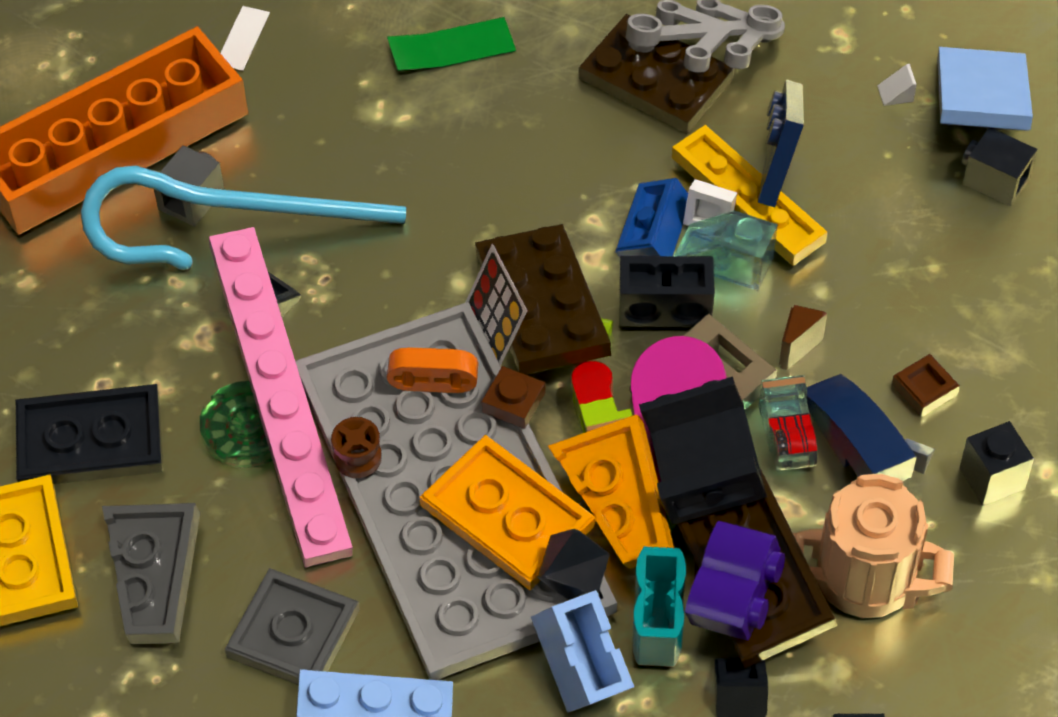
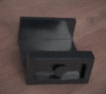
(703, 450)

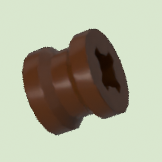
(356, 434)

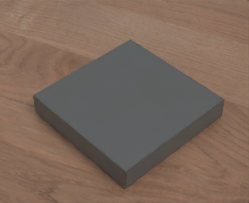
(291, 627)

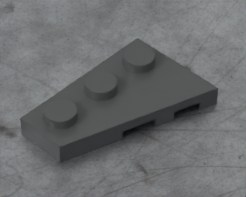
(153, 566)

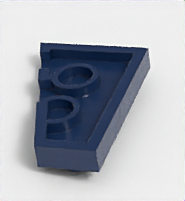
(784, 128)

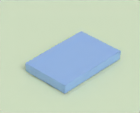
(984, 89)

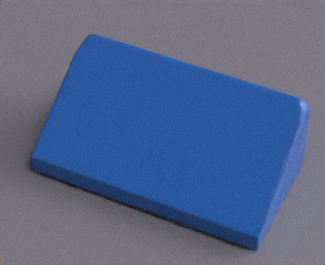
(654, 219)

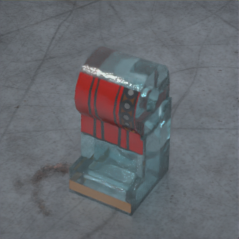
(788, 423)

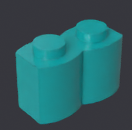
(659, 606)

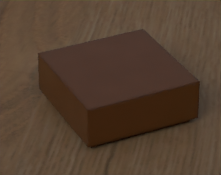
(925, 385)

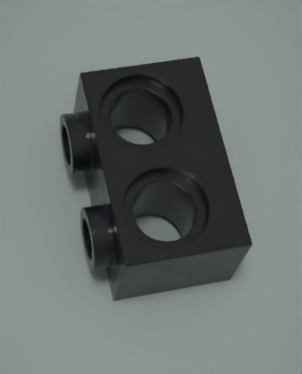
(665, 290)

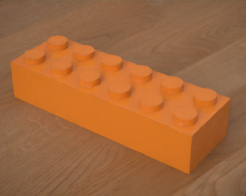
(113, 122)

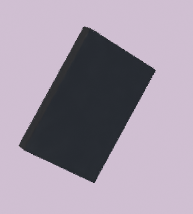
(89, 435)

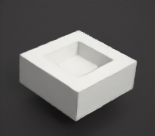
(707, 201)

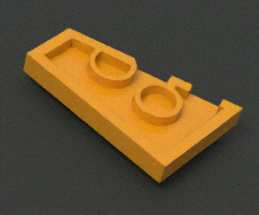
(619, 484)

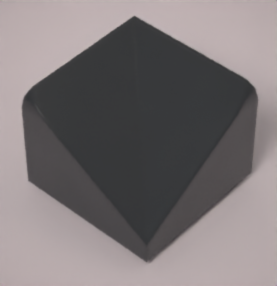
(573, 564)

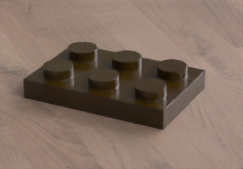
(655, 79)

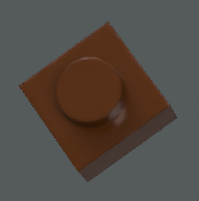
(513, 397)

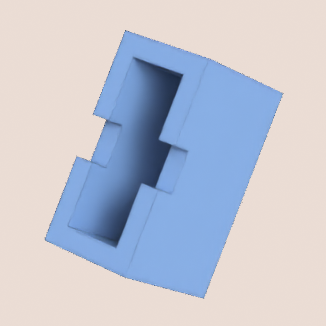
(581, 651)

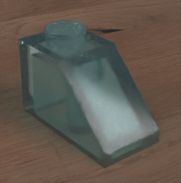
(738, 243)

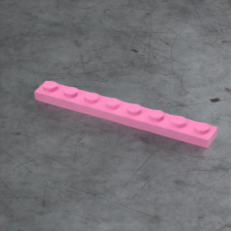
(280, 398)

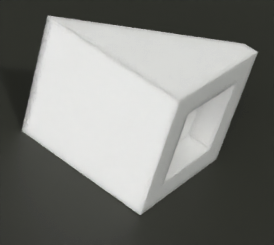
(898, 87)

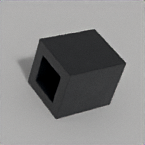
(998, 165)
(996, 463)

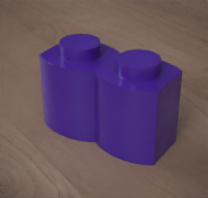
(734, 580)

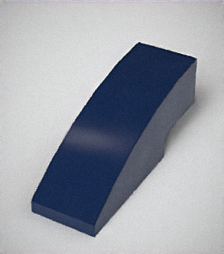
(859, 429)

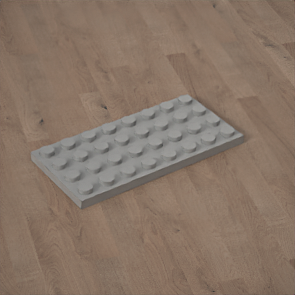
(448, 592)

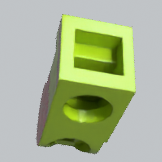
(594, 396)

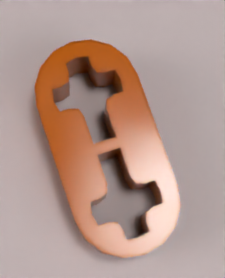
(432, 370)

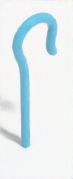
(213, 198)

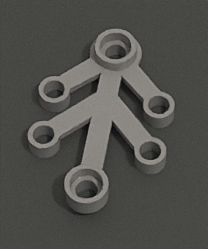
(758, 25)

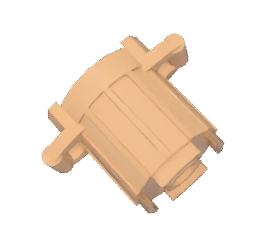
(875, 548)

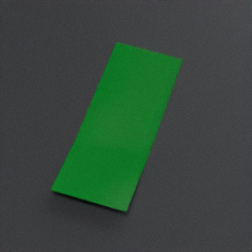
(452, 45)

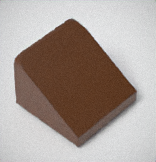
(802, 333)

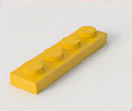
(716, 163)

